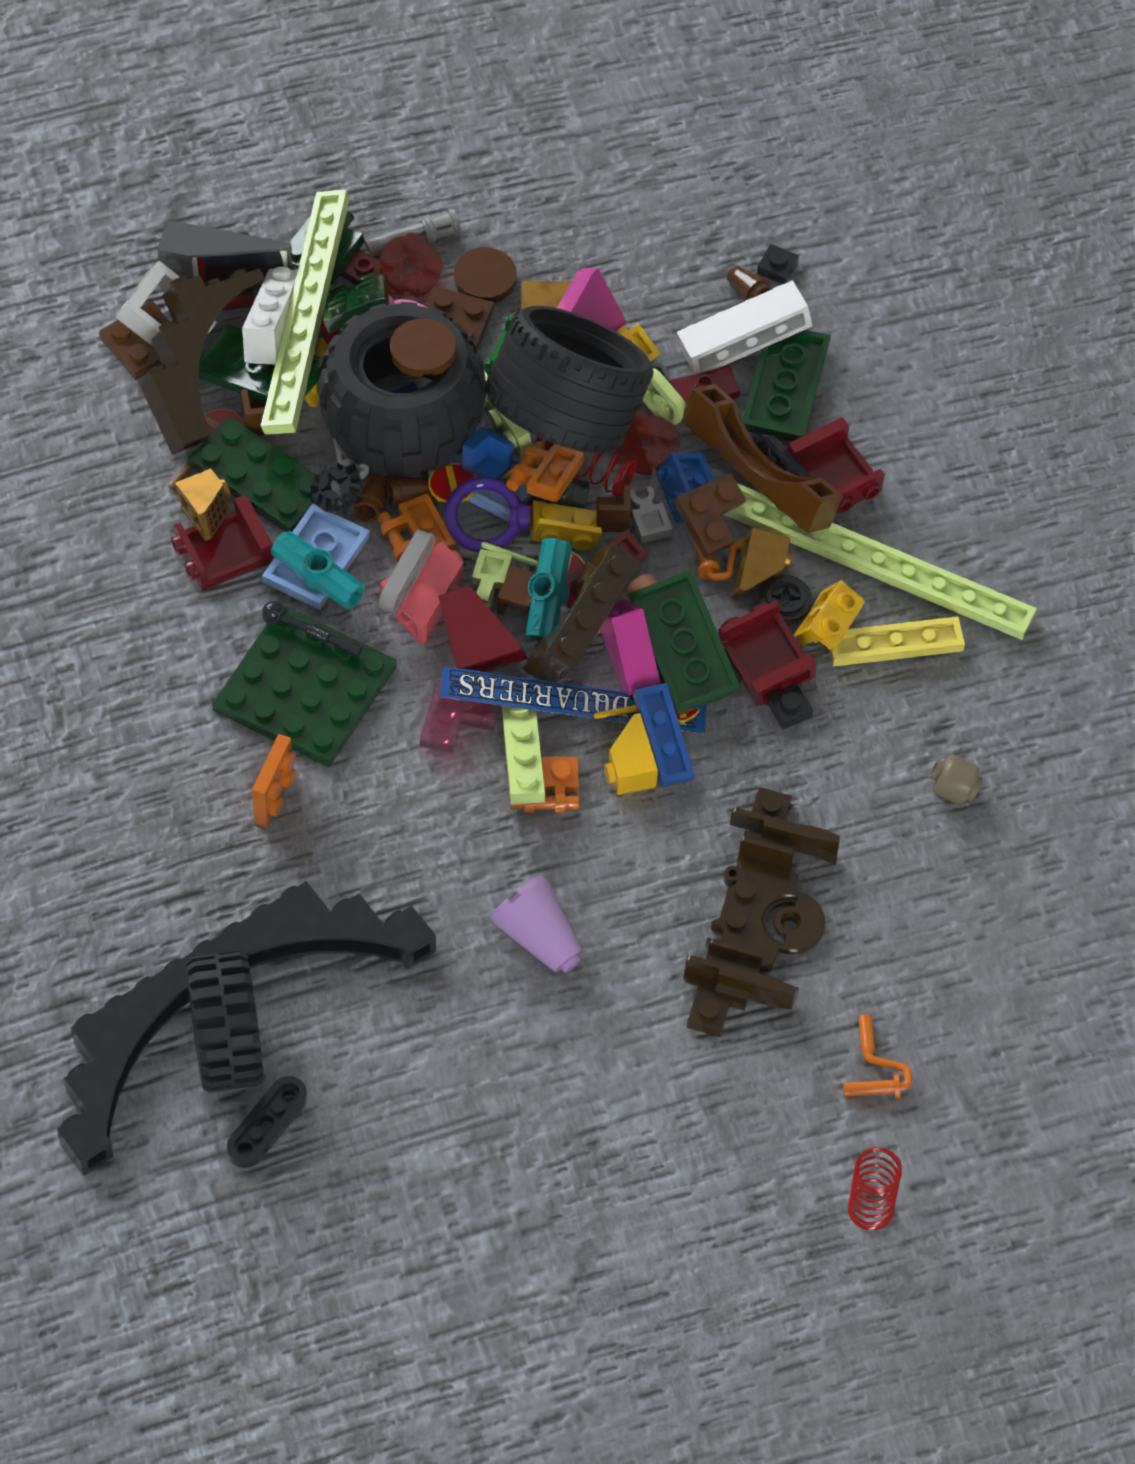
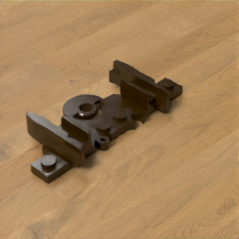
(759, 886)

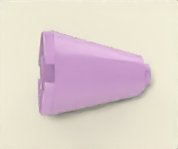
(539, 925)

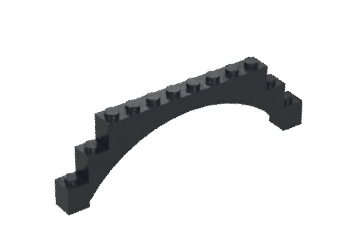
(285, 928)

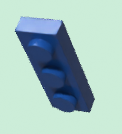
(664, 734)

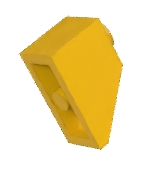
(632, 760)

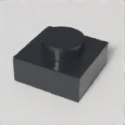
(777, 264)
(790, 707)

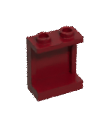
(833, 457)
(234, 550)
(765, 652)

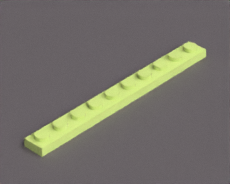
(305, 313)
(891, 567)

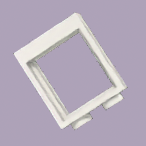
(131, 312)

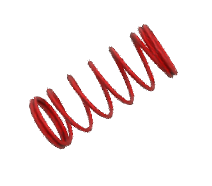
(618, 480)
(873, 1190)

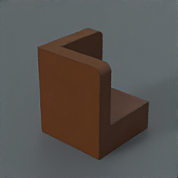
(252, 413)
(614, 513)
(515, 590)

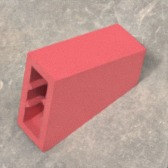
(422, 605)

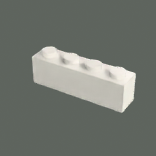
(268, 316)
(745, 328)

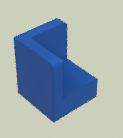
(487, 454)

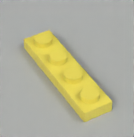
(899, 641)

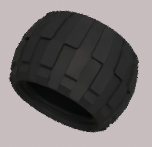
(398, 429)

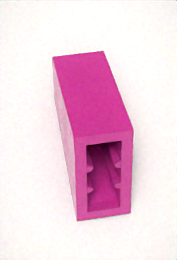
(592, 298)
(630, 647)

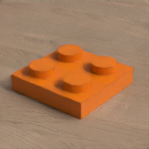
(272, 781)

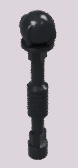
(275, 613)

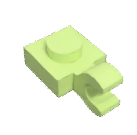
(490, 573)

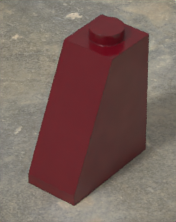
(476, 633)

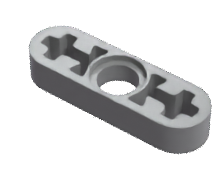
(406, 571)

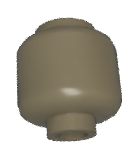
(955, 779)

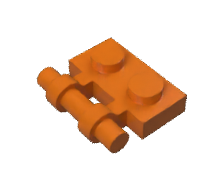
(553, 474)
(414, 515)
(559, 777)

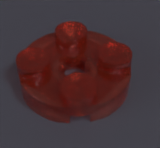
(420, 253)
(652, 429)

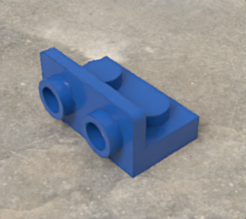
(682, 474)

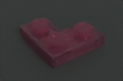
(448, 714)

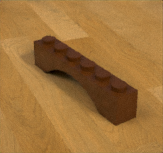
(718, 423)

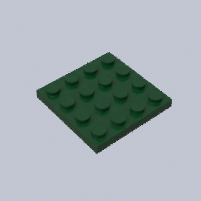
(304, 688)

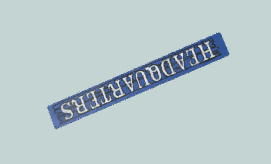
(544, 696)

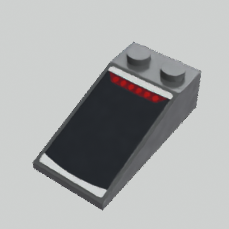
(218, 253)

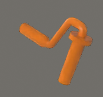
(711, 569)
(882, 1086)

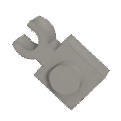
(649, 518)

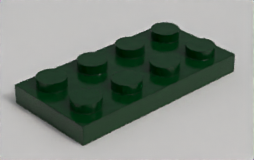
(356, 300)
(225, 366)
(786, 385)
(254, 467)
(685, 642)

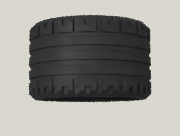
(568, 379)

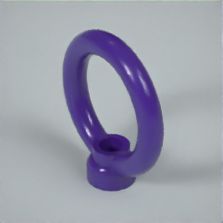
(518, 515)

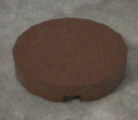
(485, 274)
(423, 347)

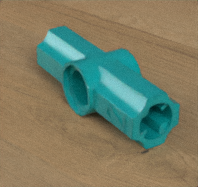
(551, 572)
(330, 580)

